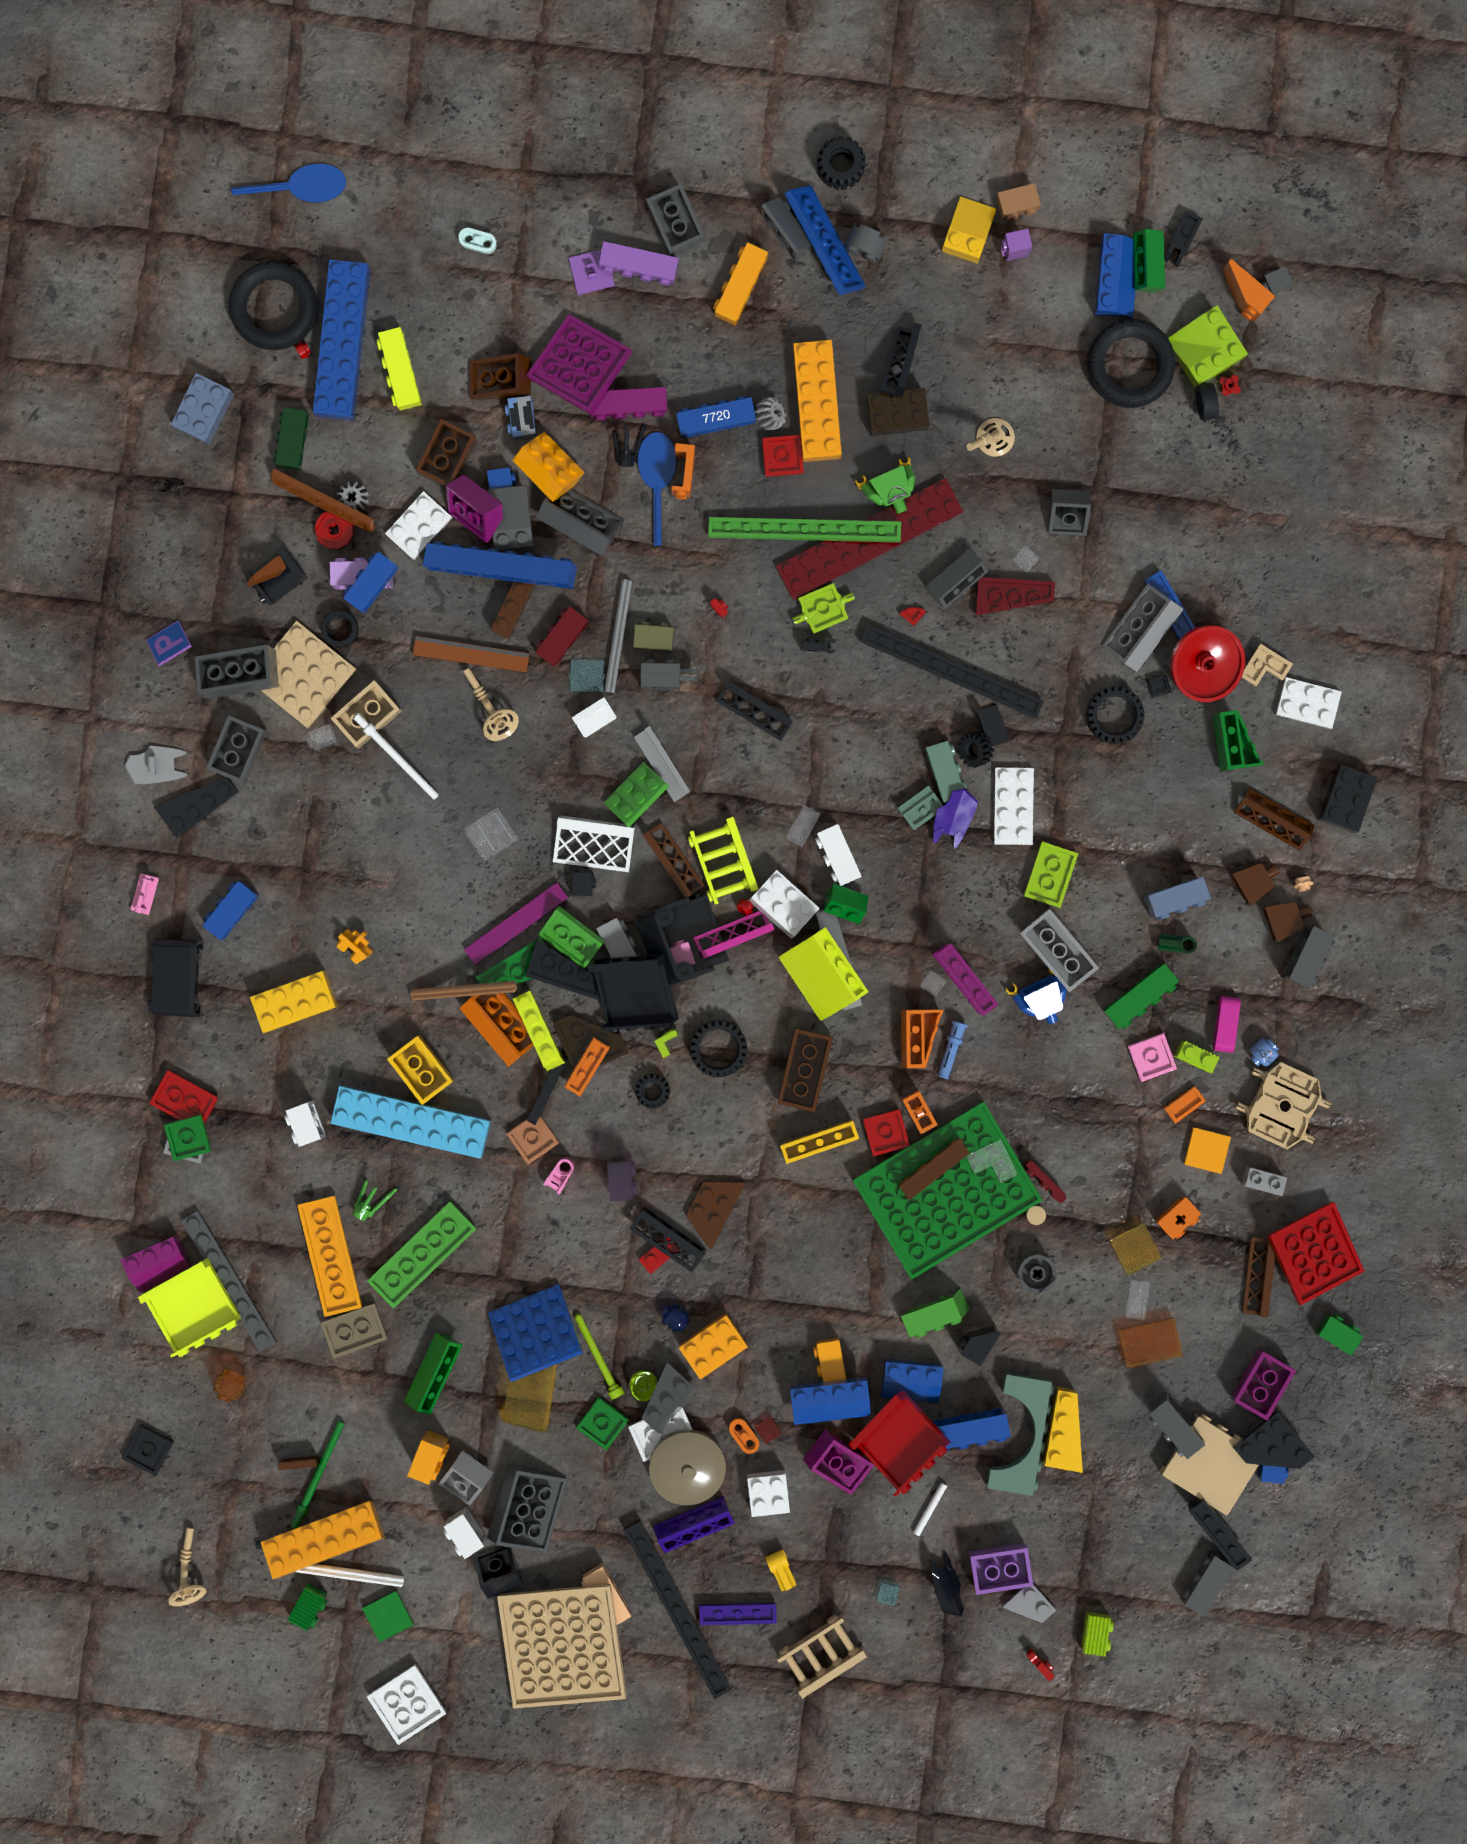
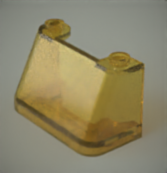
(530, 1400)

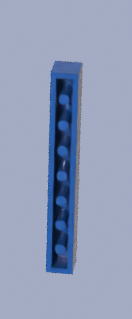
(499, 565)

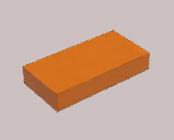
(1184, 1104)

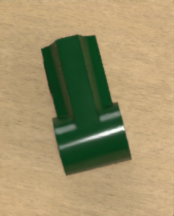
(1174, 943)

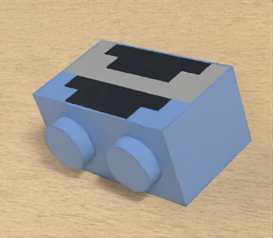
(521, 418)

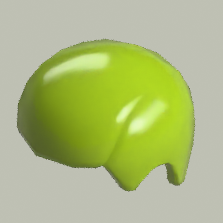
(642, 1385)

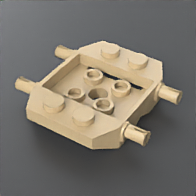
(1268, 1103)

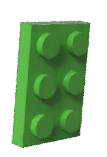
(636, 794)
(571, 937)

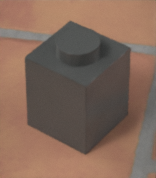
(1277, 280)

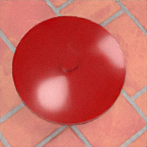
(1207, 663)

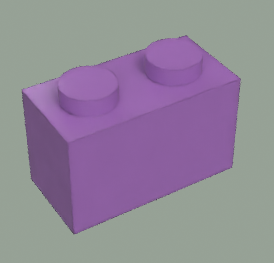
(1016, 245)

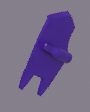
(955, 816)

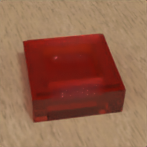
(768, 1430)

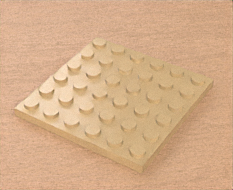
(562, 1646)

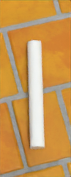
(930, 1508)

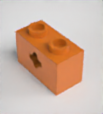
(919, 1111)
(1168, 1219)

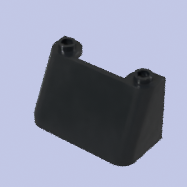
(175, 977)

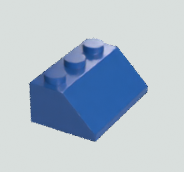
(918, 1379)

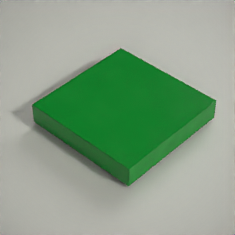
(187, 1137)
(602, 1423)
(388, 1616)

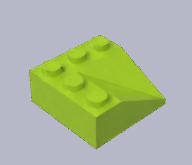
(1207, 347)

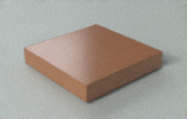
(532, 1139)

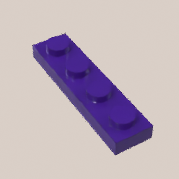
(737, 1614)

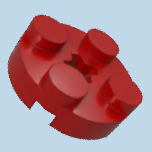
(335, 541)

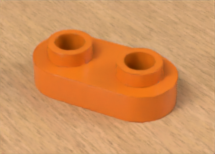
(741, 1436)

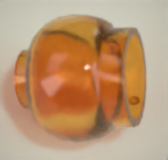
(229, 1386)

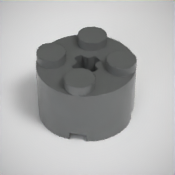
(866, 242)
(1035, 1283)

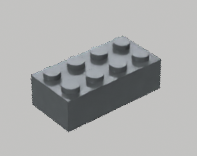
(236, 671)

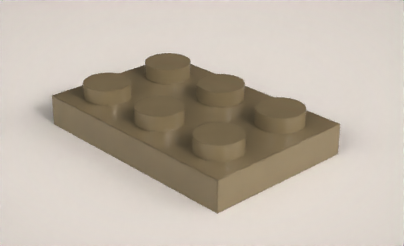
(354, 1330)

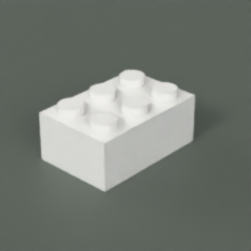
(784, 904)

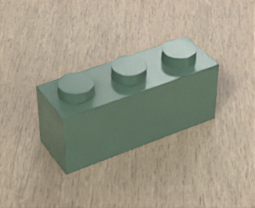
(945, 769)

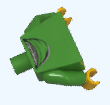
(890, 486)

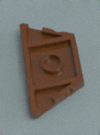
(712, 1208)

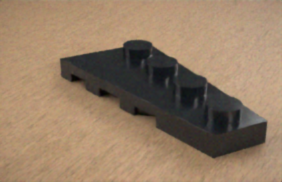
(554, 969)

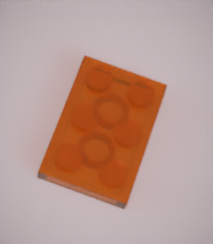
(1150, 1342)

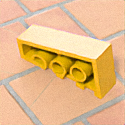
(1063, 1435)

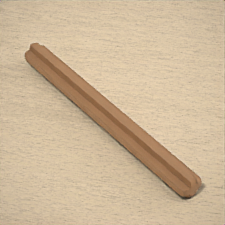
(463, 990)

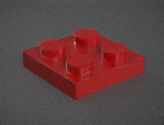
(783, 456)
(886, 1132)

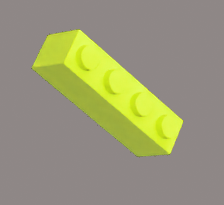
(400, 370)
(538, 1030)

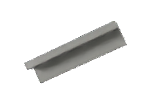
(662, 764)

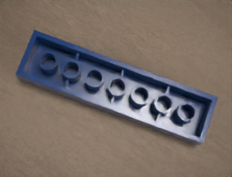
(341, 340)

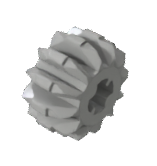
(770, 413)
(360, 495)

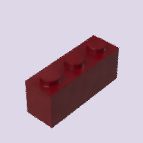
(561, 636)

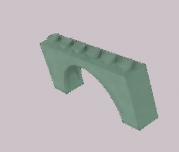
(1021, 1474)

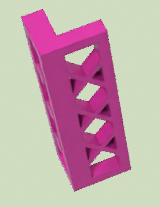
(735, 941)

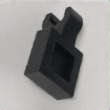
(813, 646)

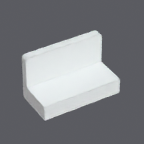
(594, 717)

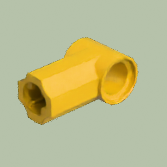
(779, 1566)

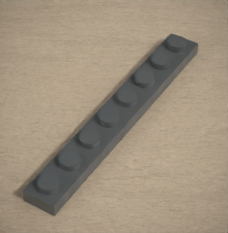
(210, 1249)

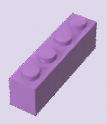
(638, 263)

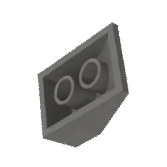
(516, 525)

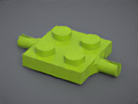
(823, 608)

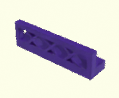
(692, 1522)

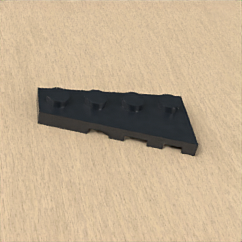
(189, 809)

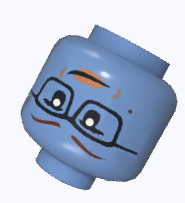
(1264, 1052)

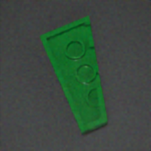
(511, 968)

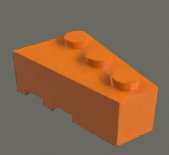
(917, 1035)

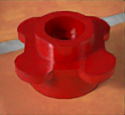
(1226, 390)

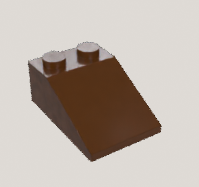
(500, 377)

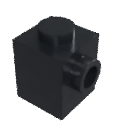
(583, 883)

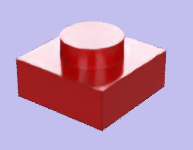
(719, 607)

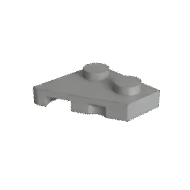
(1030, 1603)

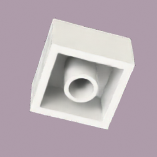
(305, 1123)
(768, 1493)
(464, 1533)

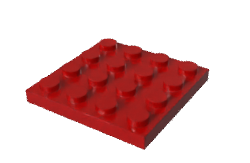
(1315, 1253)

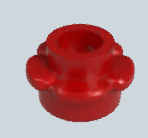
(302, 350)
(744, 907)

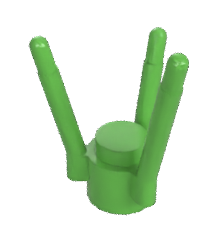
(363, 1209)

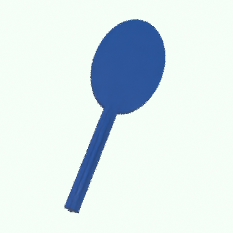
(310, 184)
(657, 469)

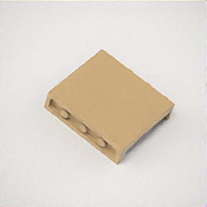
(1214, 1470)

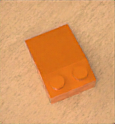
(1247, 291)

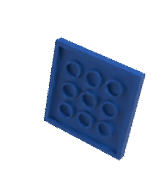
(535, 1333)

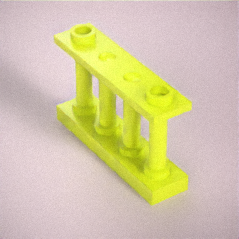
(735, 847)

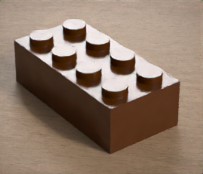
(805, 1070)

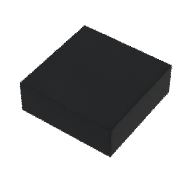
(1159, 686)

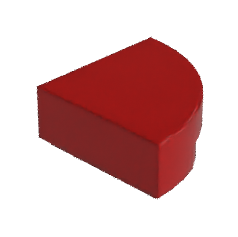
(912, 614)

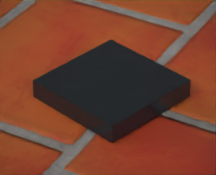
(148, 1450)

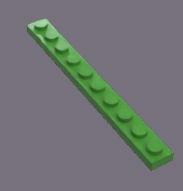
(804, 529)

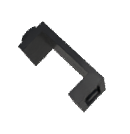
(279, 586)

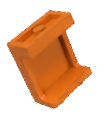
(688, 452)

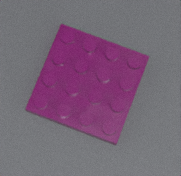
(579, 364)

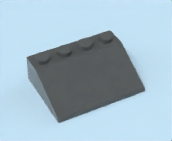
(526, 1508)

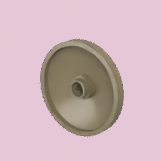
(687, 1467)

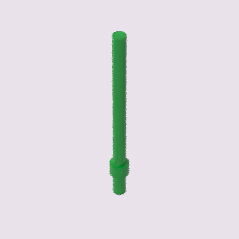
(303, 1508)

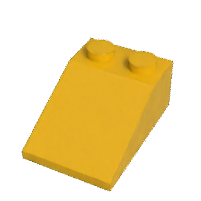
(969, 230)

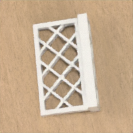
(598, 827)

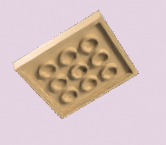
(307, 675)

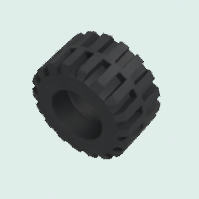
(843, 147)

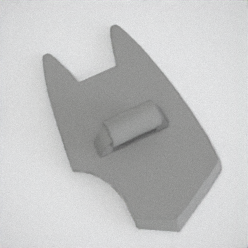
(154, 765)

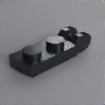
(1183, 236)

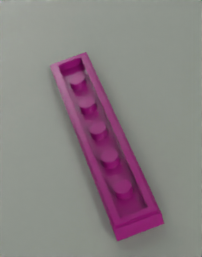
(516, 923)

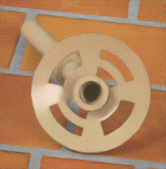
(985, 438)
(497, 719)
(185, 1589)

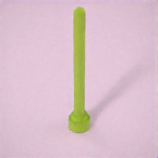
(614, 1389)

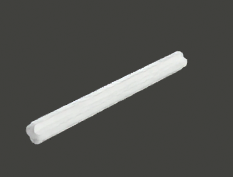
(354, 1574)

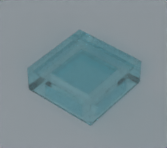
(888, 1593)

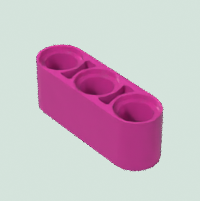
(1226, 1024)

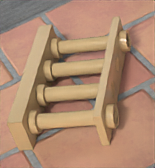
(838, 1665)

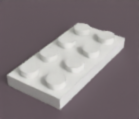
(1013, 806)

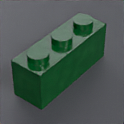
(291, 438)

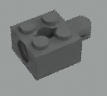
(664, 675)

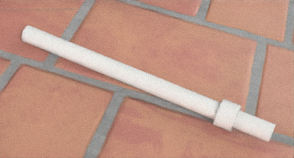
(370, 729)

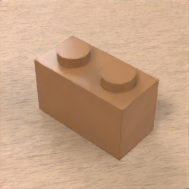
(1018, 202)

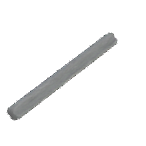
(618, 635)

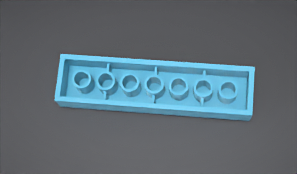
(411, 1121)

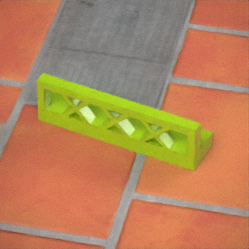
(661, 1042)

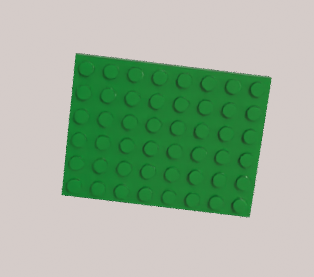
(952, 1208)

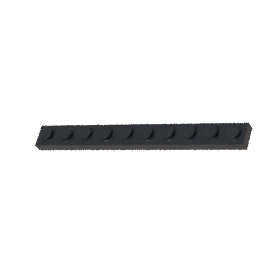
(952, 671)
(677, 1609)

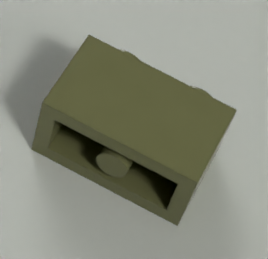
(653, 637)

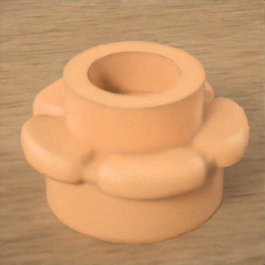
(1303, 883)

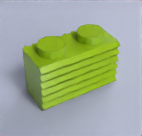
(1196, 1056)
(1096, 1634)

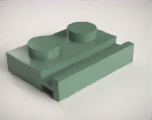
(920, 808)

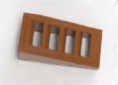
(270, 570)

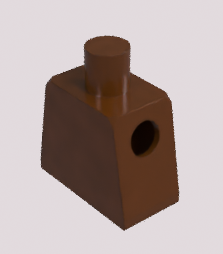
(1254, 881)
(1285, 919)

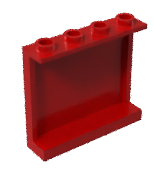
(901, 1442)

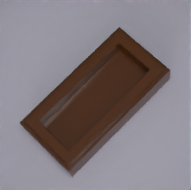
(299, 1462)

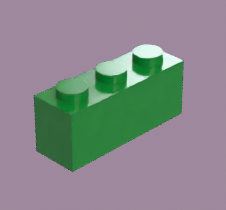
(1149, 260)

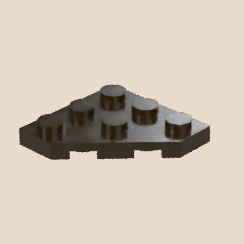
(578, 1034)

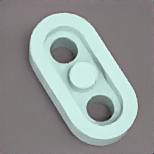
(478, 240)

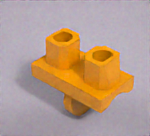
(355, 942)

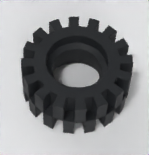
(984, 749)
(652, 1079)

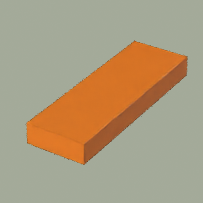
(587, 1066)

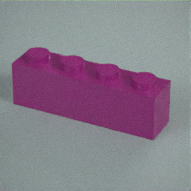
(631, 403)

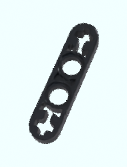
(546, 1092)

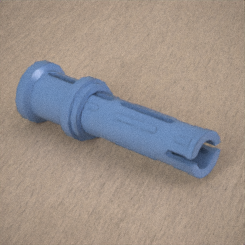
(954, 1040)

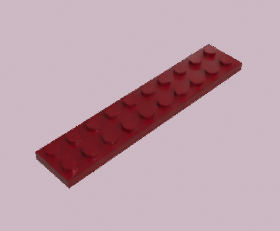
(835, 558)

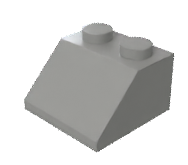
(466, 1478)

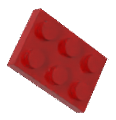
(182, 1098)

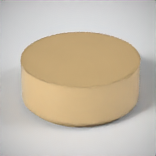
(1036, 1215)

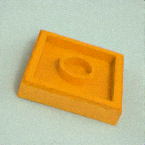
(1207, 1150)

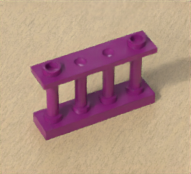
(965, 979)

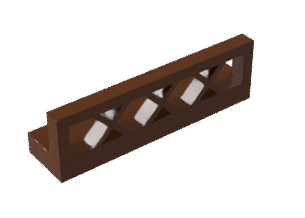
(1277, 816)
(667, 864)
(933, 1168)
(1266, 1278)

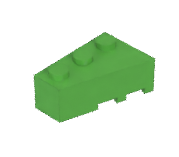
(935, 1314)

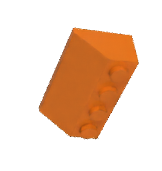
(499, 1025)

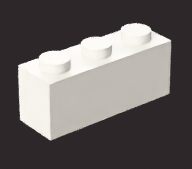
(837, 855)

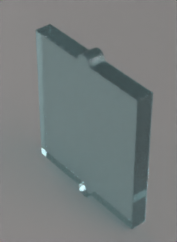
(587, 676)

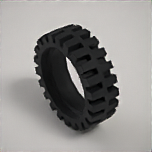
(1129, 696)
(716, 1071)

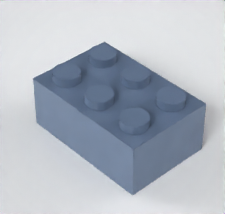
(202, 409)
(1177, 898)

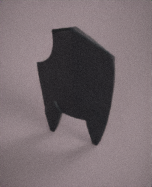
(947, 1587)

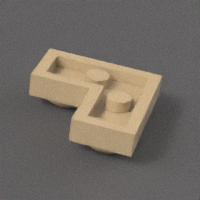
(1263, 661)

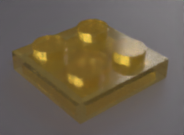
(1135, 1249)

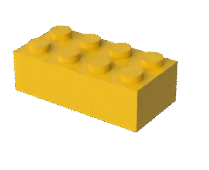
(294, 1001)

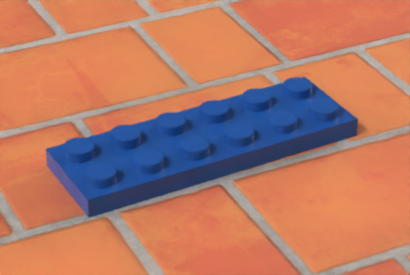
(825, 240)

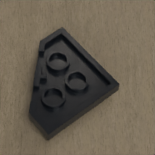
(1274, 1445)

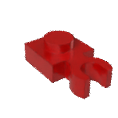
(1044, 1667)

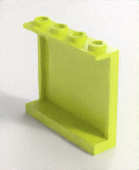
(823, 974)
(191, 1307)

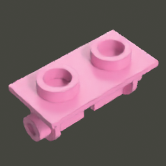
(144, 894)

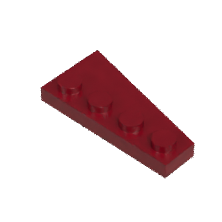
(1009, 594)

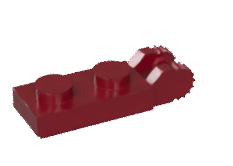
(1046, 1183)

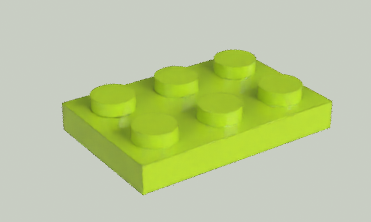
(1050, 874)

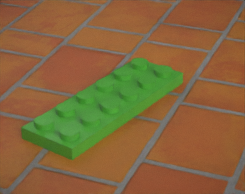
(422, 1254)

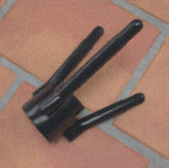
(626, 458)

